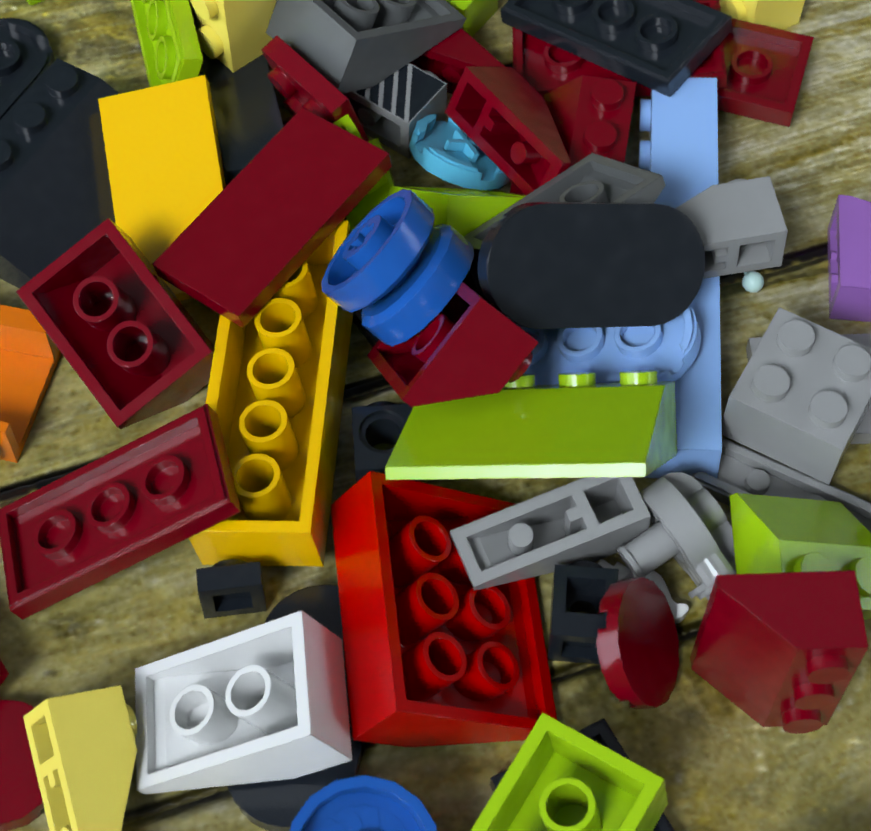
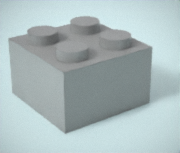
(801, 396)

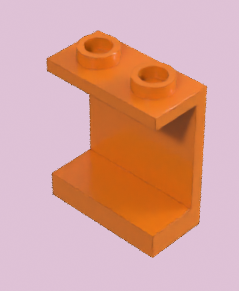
(26, 369)

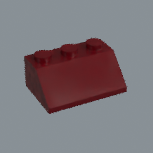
(592, 117)
(120, 326)
(458, 355)
(782, 644)

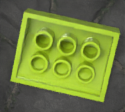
(543, 431)

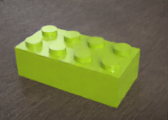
(572, 785)

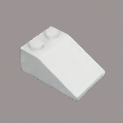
(243, 709)

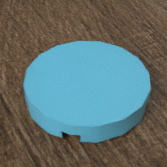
(453, 156)

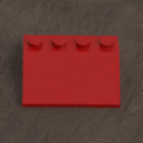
(419, 643)

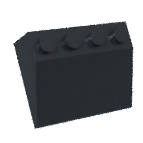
(52, 170)

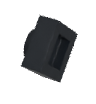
(231, 588)

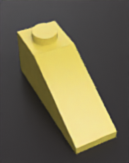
(83, 758)

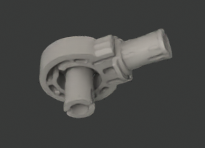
(684, 527)

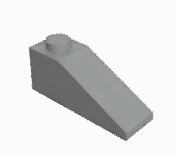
(738, 226)
(558, 527)

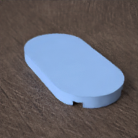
(611, 350)

